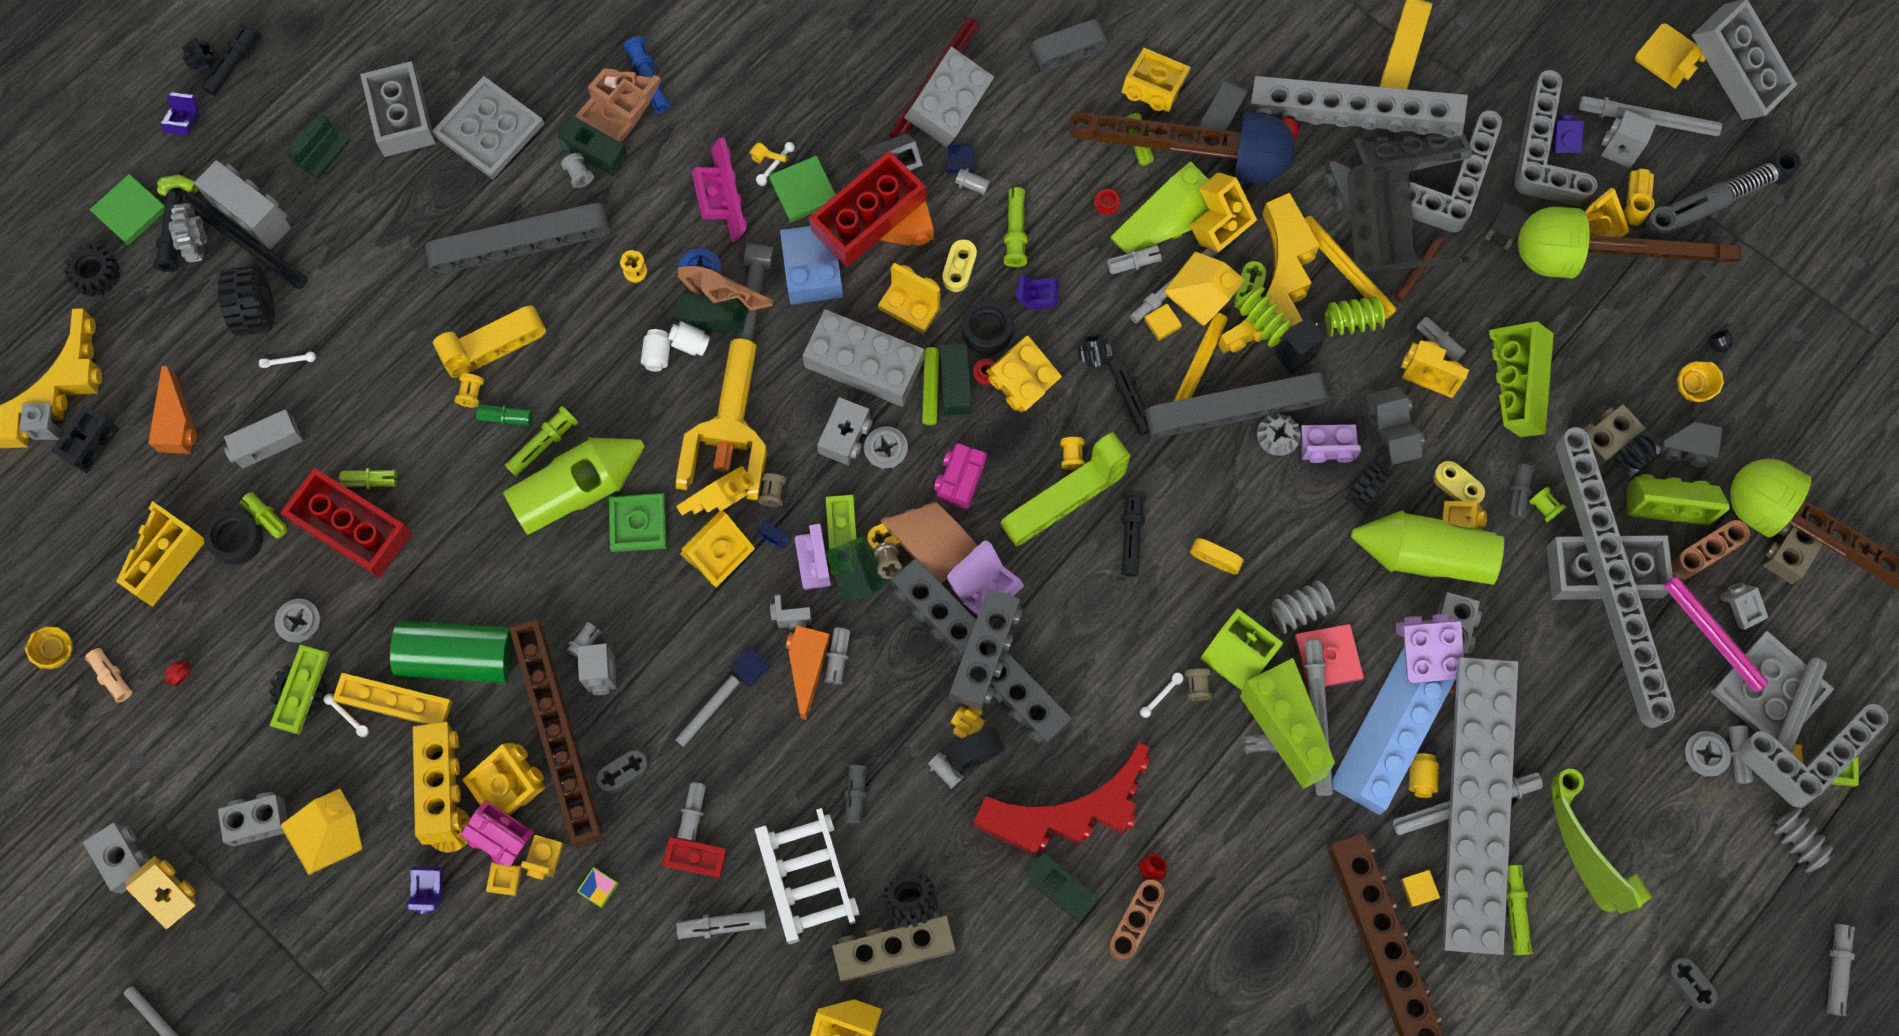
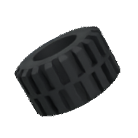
(246, 300)

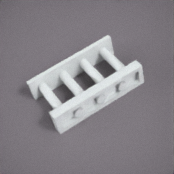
(785, 896)

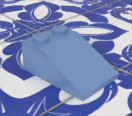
(809, 267)

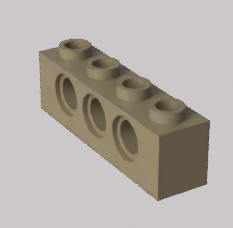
(851, 968)

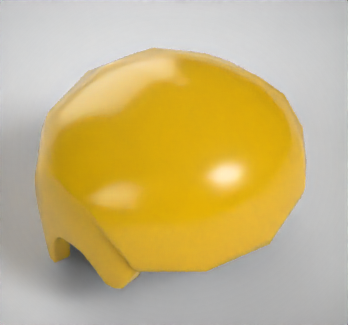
(1700, 381)
(49, 648)

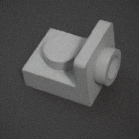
(37, 422)
(1745, 604)

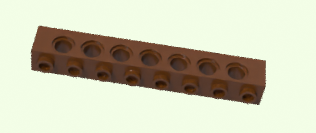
(557, 734)
(1374, 940)

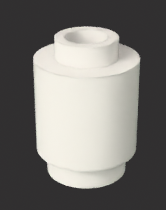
(688, 338)
(655, 350)

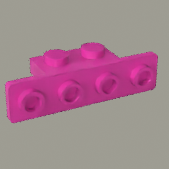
(718, 191)

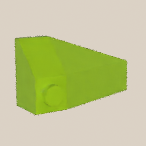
(1165, 213)

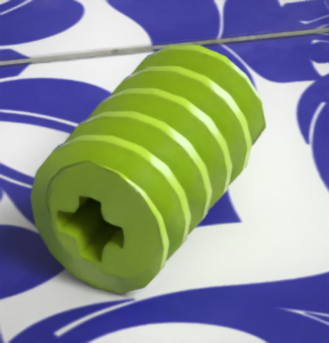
(1354, 314)
(1264, 316)

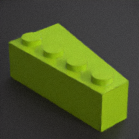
(1289, 721)

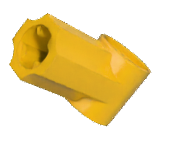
(1639, 196)

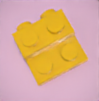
(1155, 80)
(1427, 368)
(1023, 374)
(719, 493)
(505, 779)

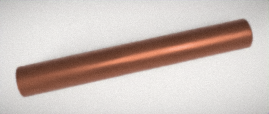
(1417, 272)

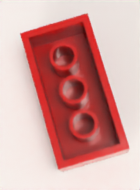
(868, 208)
(346, 523)

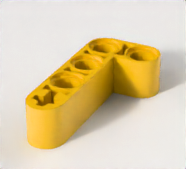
(489, 342)

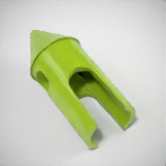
(573, 481)
(1432, 547)

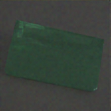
(317, 146)
(855, 569)

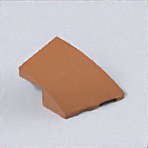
(617, 101)
(720, 288)
(931, 538)

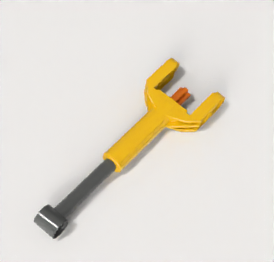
(728, 428)

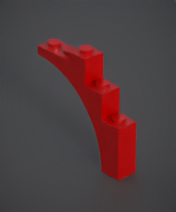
(1028, 825)

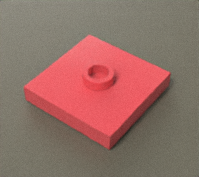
(1338, 654)

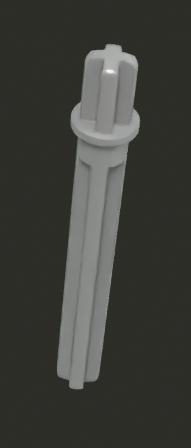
(1614, 109)
(1317, 696)
(1441, 811)

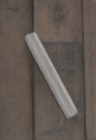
(1801, 703)

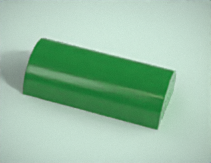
(451, 651)

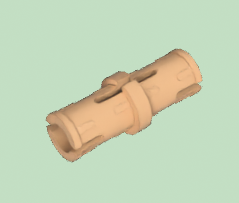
(108, 675)

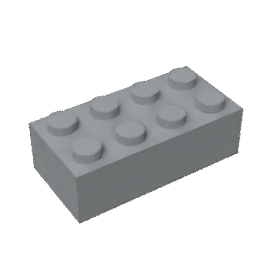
(1744, 59)
(863, 358)
(1574, 576)

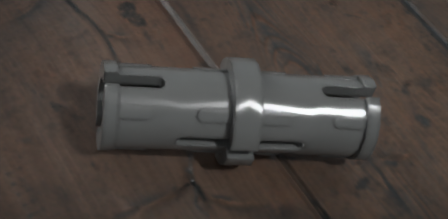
(855, 795)

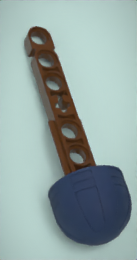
(1261, 149)

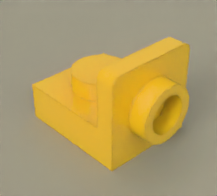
(1464, 514)
(542, 857)

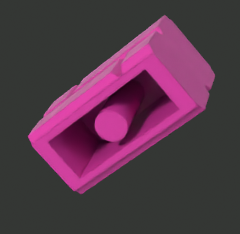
(960, 476)
(496, 834)

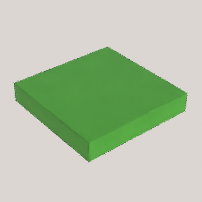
(802, 188)
(128, 209)
(637, 522)

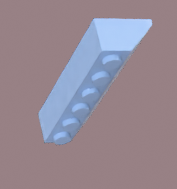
(1389, 738)

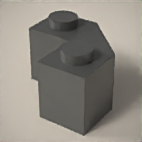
(1391, 416)

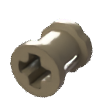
(772, 490)
(886, 555)
(1198, 684)

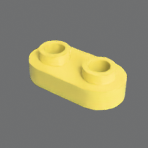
(959, 267)
(1457, 486)

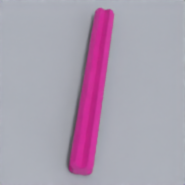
(1716, 634)

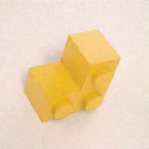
(1227, 213)

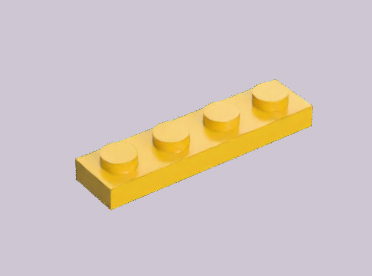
(391, 700)

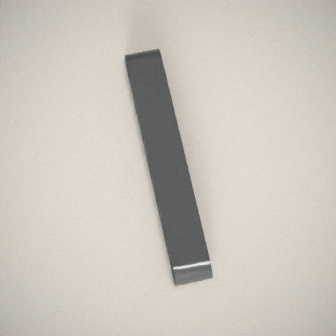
(517, 238)
(1236, 405)

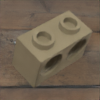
(1610, 436)
(1800, 554)

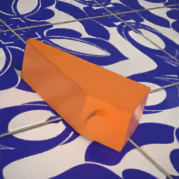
(914, 229)
(171, 423)
(807, 658)

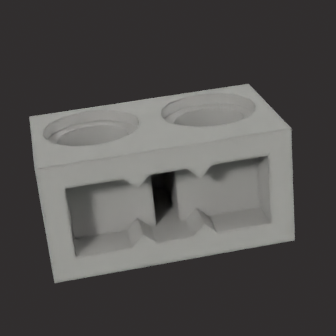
(1472, 616)
(254, 826)

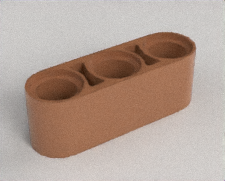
(1719, 541)
(1146, 910)

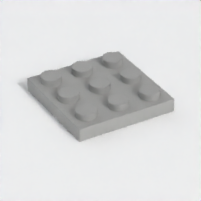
(488, 127)
(1770, 706)

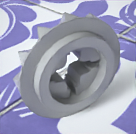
(891, 437)
(1282, 445)
(294, 609)
(1716, 746)

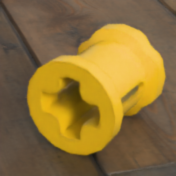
(631, 273)
(469, 381)
(1072, 453)

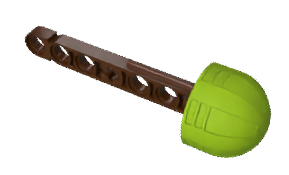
(1558, 240)
(1773, 494)

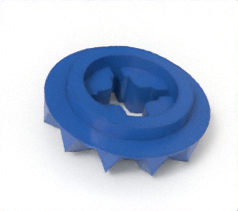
(708, 259)

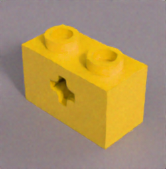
(164, 907)

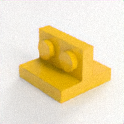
(717, 548)

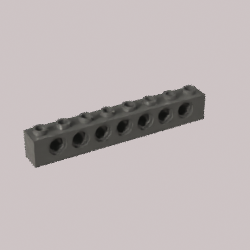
(916, 577)

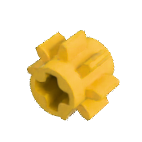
(967, 721)

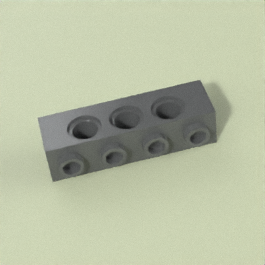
(994, 606)

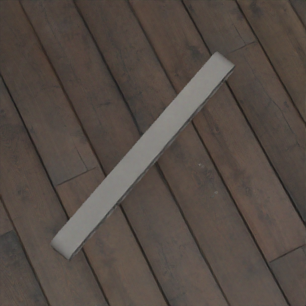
(1610, 588)

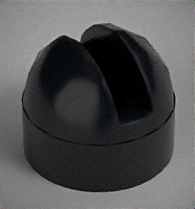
(1721, 340)

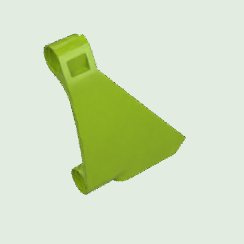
(1599, 876)

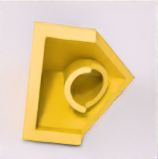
(1606, 216)

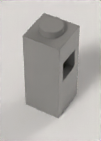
(262, 439)

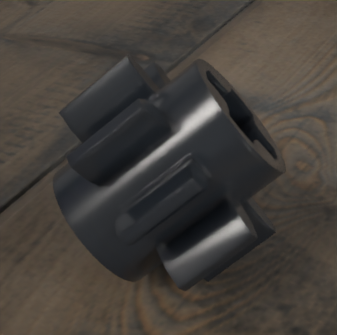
(199, 54)
(1094, 350)

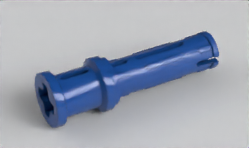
(643, 65)

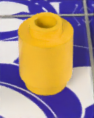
(1424, 775)

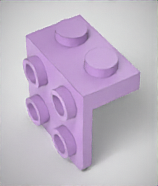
(978, 573)
(1431, 647)

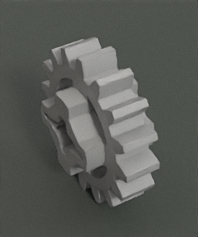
(187, 232)

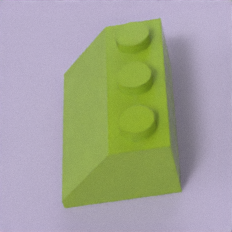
(1675, 500)

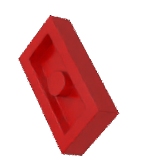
(694, 857)

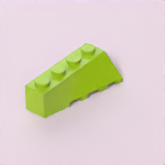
(1523, 373)

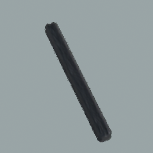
(245, 241)

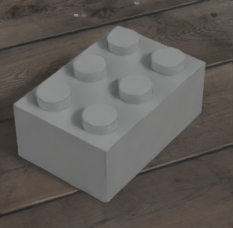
(949, 97)
(397, 109)
(243, 204)

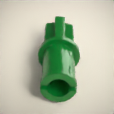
(504, 415)

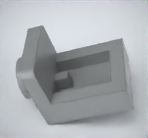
(790, 617)

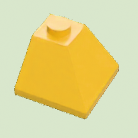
(1203, 287)
(323, 832)
(846, 1019)

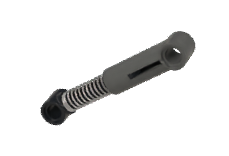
(1720, 195)

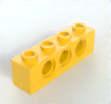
(427, 741)

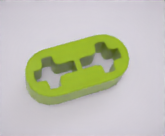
(1246, 285)

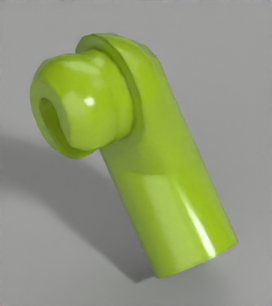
(166, 184)

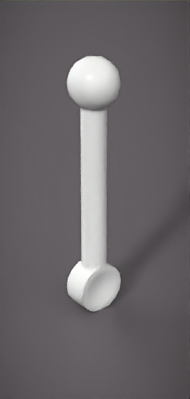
(762, 178)
(309, 356)
(1176, 679)
(361, 730)

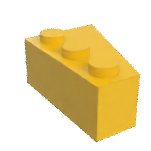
(159, 556)

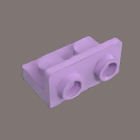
(1329, 442)
(812, 559)

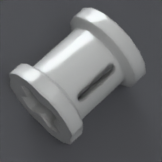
(577, 170)

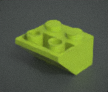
(1241, 649)

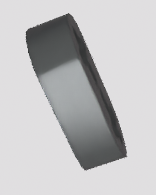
(626, 777)
(1696, 979)

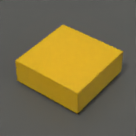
(1162, 322)
(504, 879)
(1420, 888)

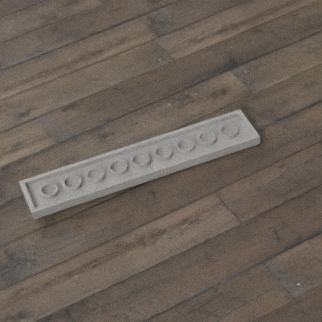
(1480, 806)

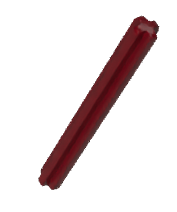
(959, 42)

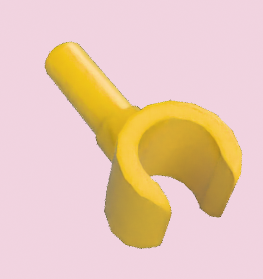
(759, 152)

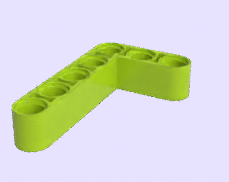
(1104, 469)

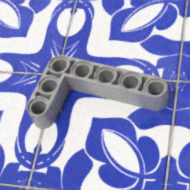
(1540, 144)
(1464, 181)
(1845, 744)

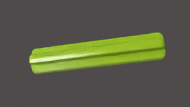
(930, 387)

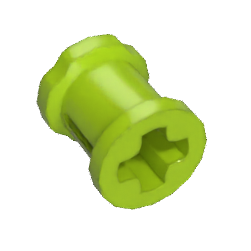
(1547, 504)

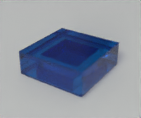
(960, 157)
(773, 535)
(749, 666)

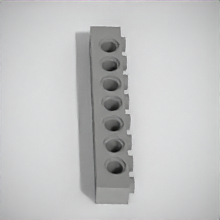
(1370, 98)

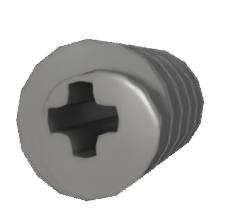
(1300, 605)
(1803, 839)

